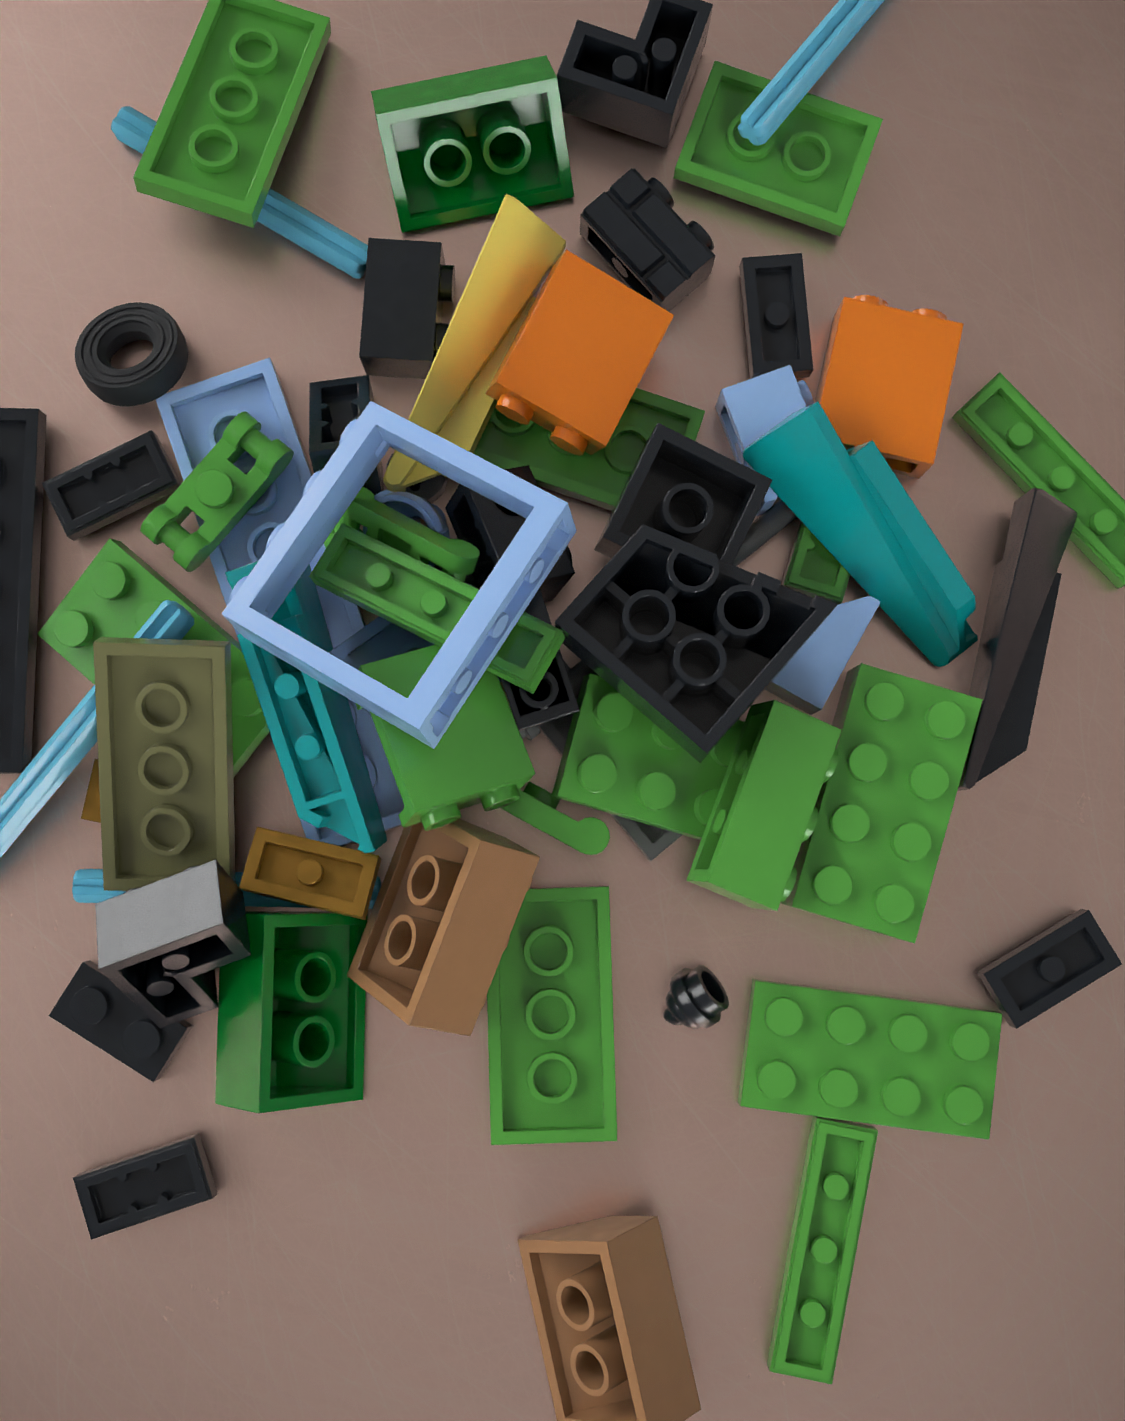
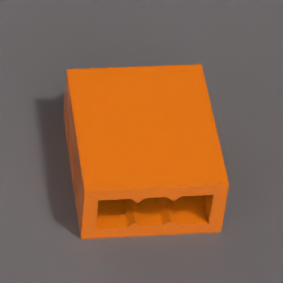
(578, 355)
(889, 379)

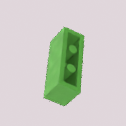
(766, 806)

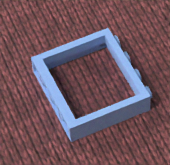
(484, 623)

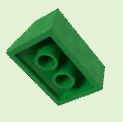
(473, 139)
(292, 1015)

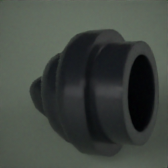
(695, 998)

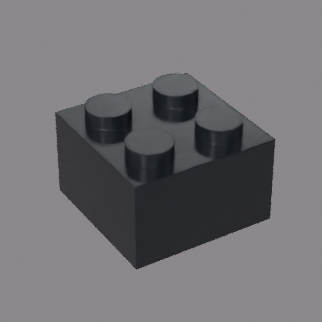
(687, 495)

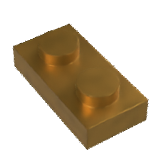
(310, 873)

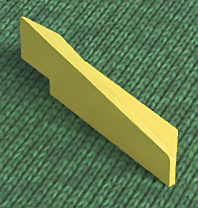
(480, 333)

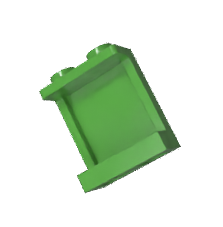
(475, 759)

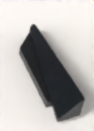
(1016, 632)

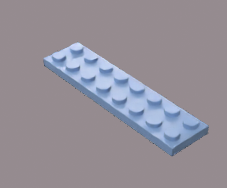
(195, 424)

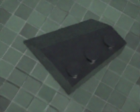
(687, 634)

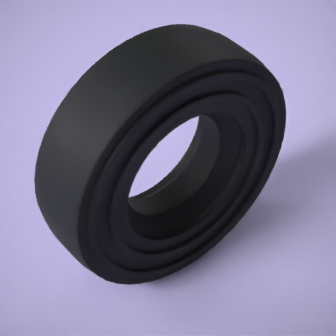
(114, 330)

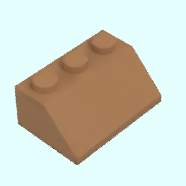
(442, 924)
(609, 1321)

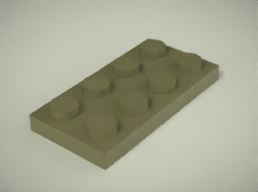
(163, 757)

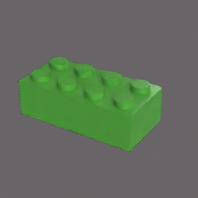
(885, 802)

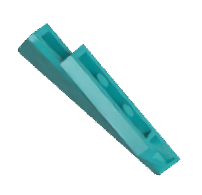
(869, 527)
(313, 726)

